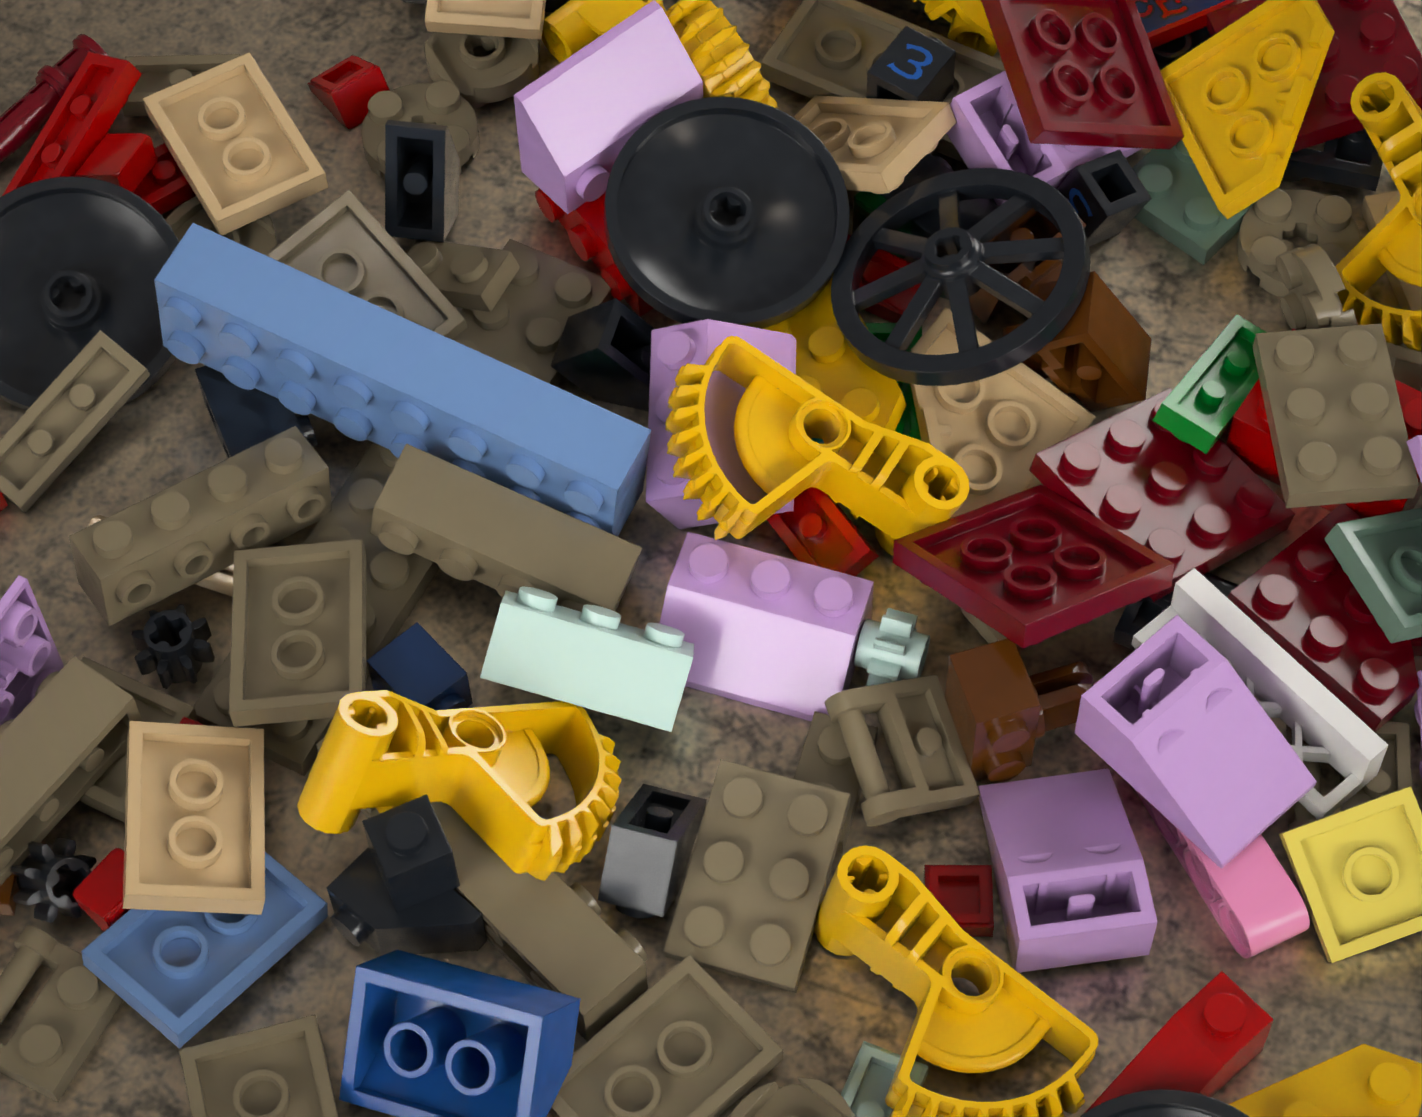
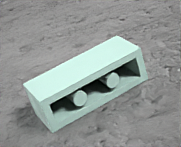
(588, 658)

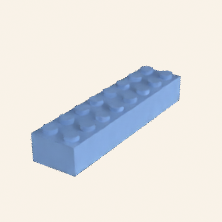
(395, 380)

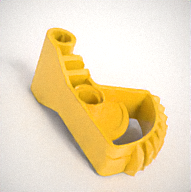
(702, 28)
(1395, 243)
(865, 467)
(478, 762)
(909, 938)

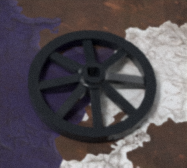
(956, 266)

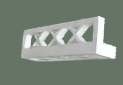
(1282, 686)

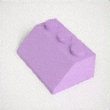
(595, 100)
(694, 344)
(766, 625)

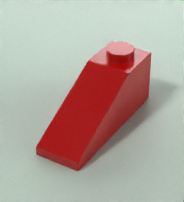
(1198, 1045)

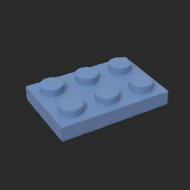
(193, 964)

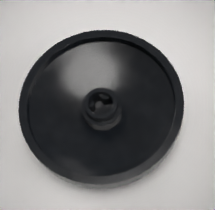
(726, 213)
(75, 264)

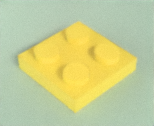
(1361, 873)

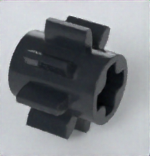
(173, 646)
(39, 874)

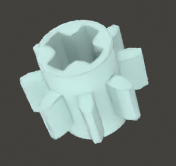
(891, 648)

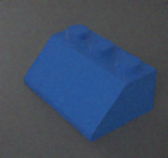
(454, 1041)

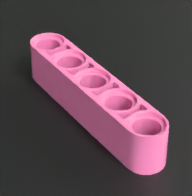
(1247, 896)

